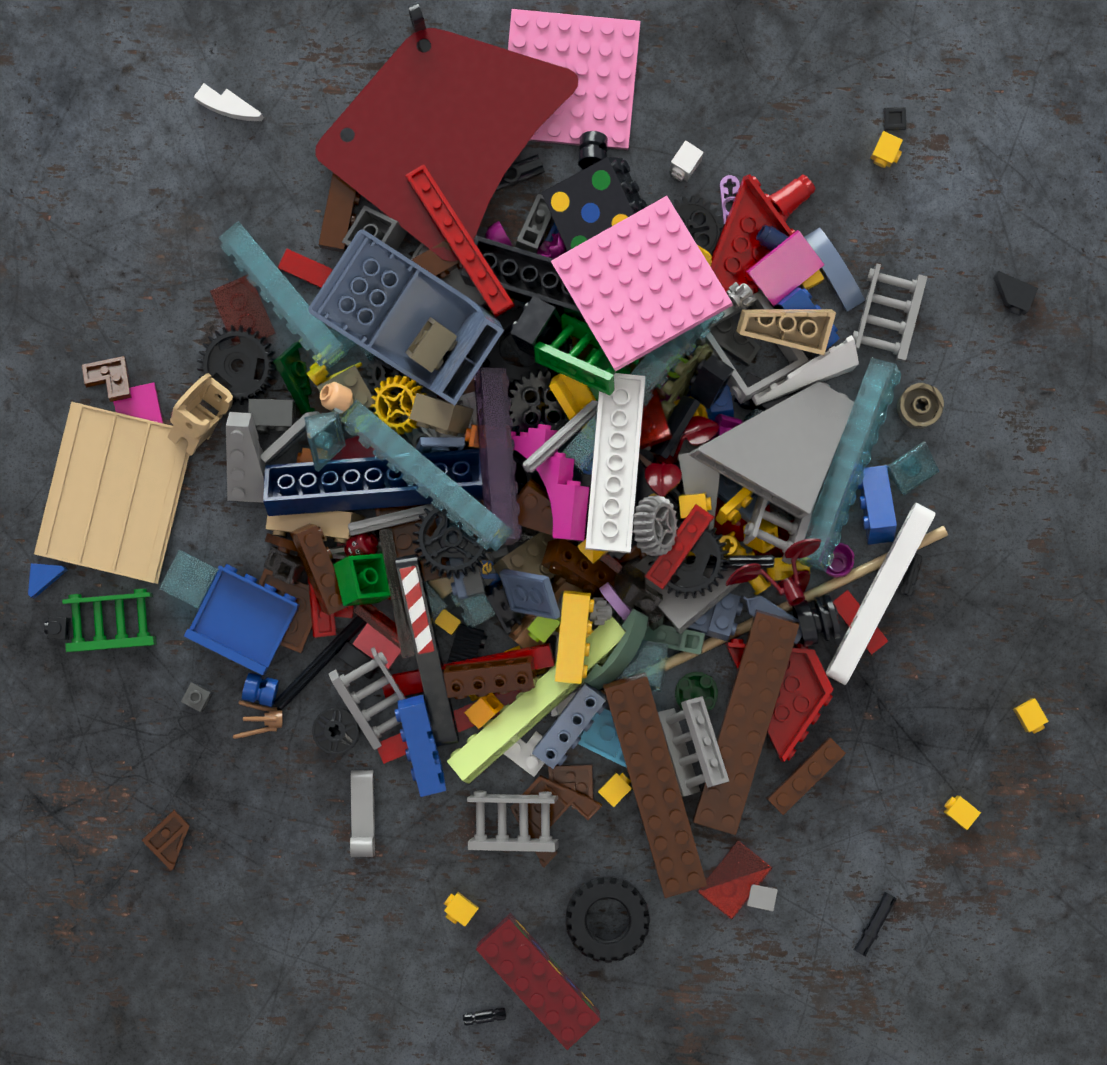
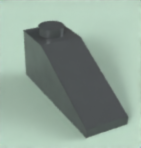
(534, 226)

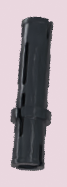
(873, 927)

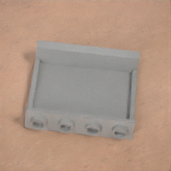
(687, 611)

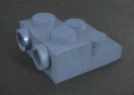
(720, 618)

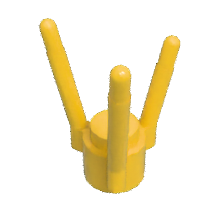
(319, 374)

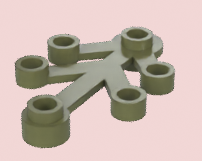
(686, 373)

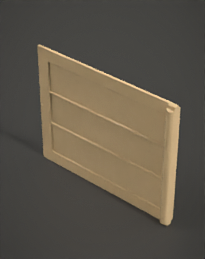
(113, 493)

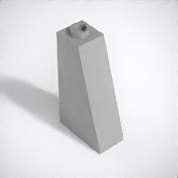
(700, 479)

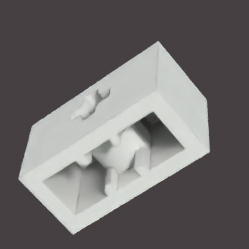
(685, 161)

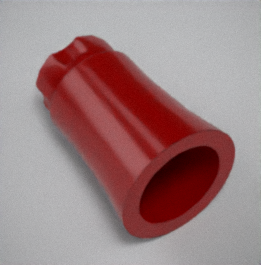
(792, 195)

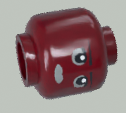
(361, 545)

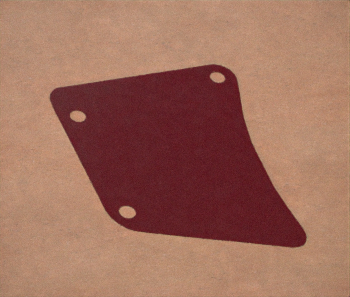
(455, 110)

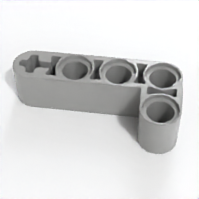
(362, 814)

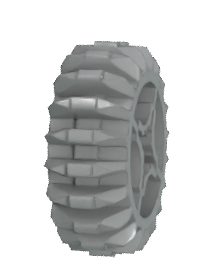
(655, 525)

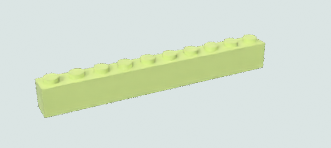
(528, 709)

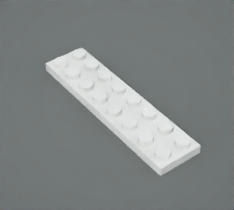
(615, 465)

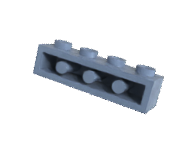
(569, 725)

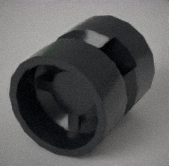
(592, 148)

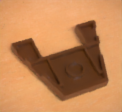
(566, 798)

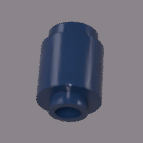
(770, 237)

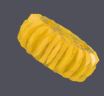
(385, 398)

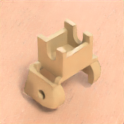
(194, 420)

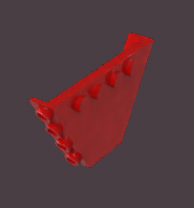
(737, 244)
(799, 699)

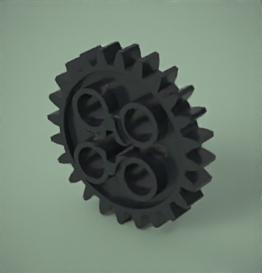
(687, 210)
(521, 407)

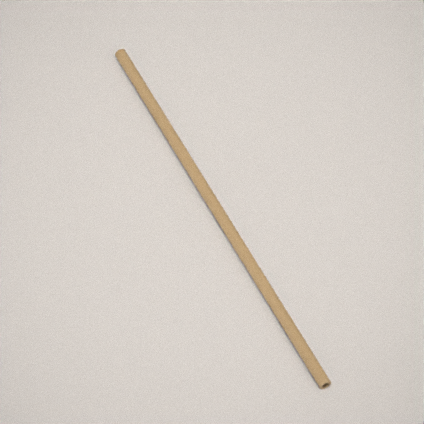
(818, 591)

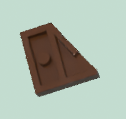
(167, 838)

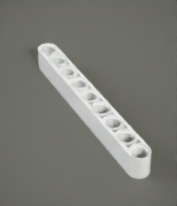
(880, 593)

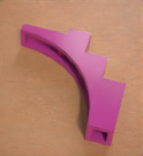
(566, 496)

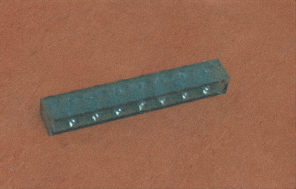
(283, 295)

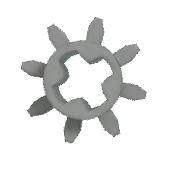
(740, 295)
(601, 612)

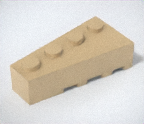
(793, 328)
(333, 523)

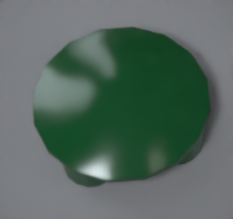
(694, 686)

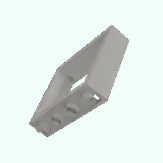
(737, 386)

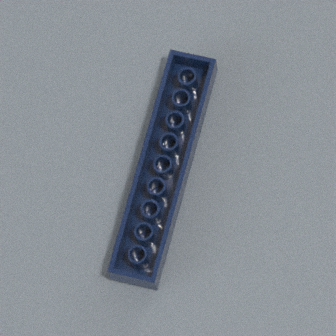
(360, 484)

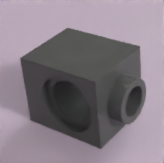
(197, 697)

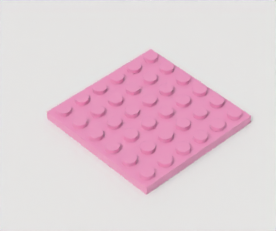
(600, 55)
(641, 283)

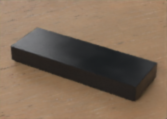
(677, 423)

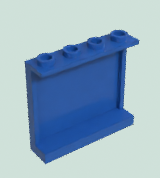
(242, 619)

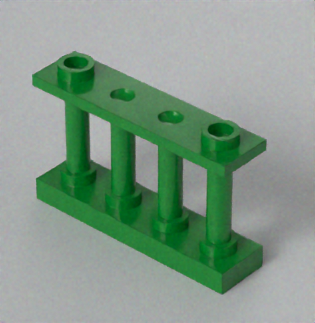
(569, 364)
(121, 639)

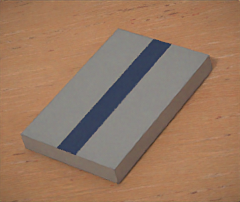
(287, 440)

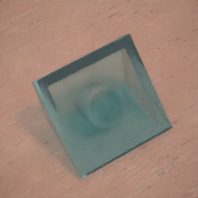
(324, 437)
(912, 468)

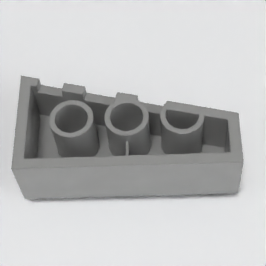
(244, 463)

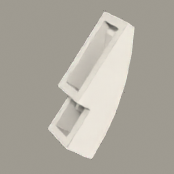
(227, 104)

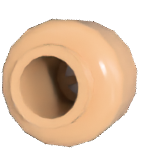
(336, 397)

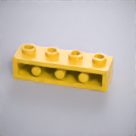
(572, 637)

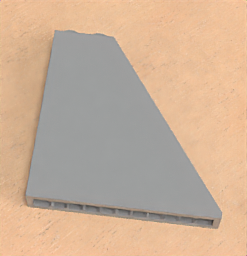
(784, 448)

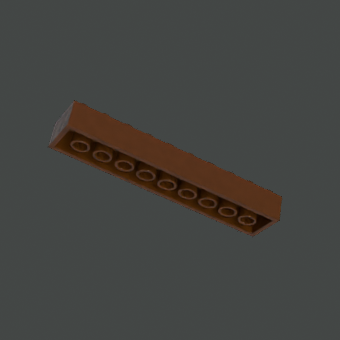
(747, 719)
(655, 785)

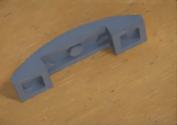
(835, 270)

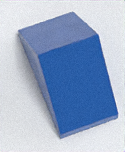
(42, 577)

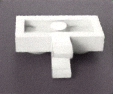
(522, 754)

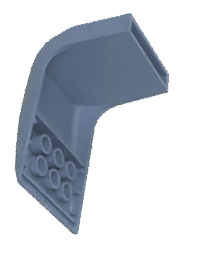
(387, 299)

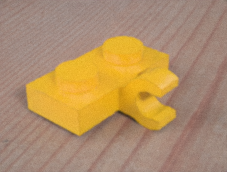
(730, 510)

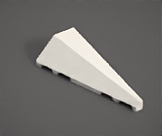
(821, 368)

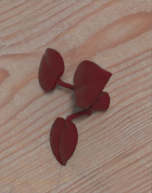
(665, 475)
(791, 587)

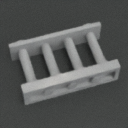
(910, 307)
(796, 529)
(352, 699)
(705, 745)
(523, 841)

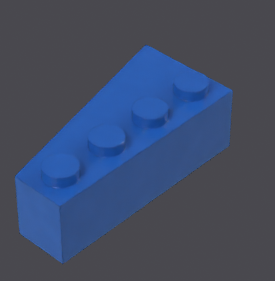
(421, 745)

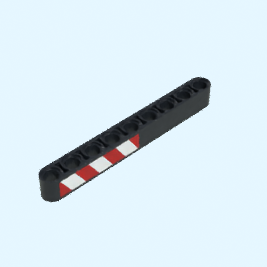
(426, 649)

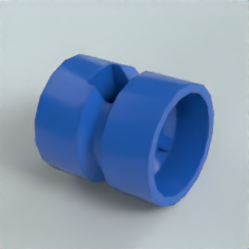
(260, 689)

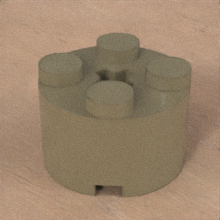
(915, 417)

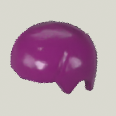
(497, 233)
(554, 248)
(842, 562)

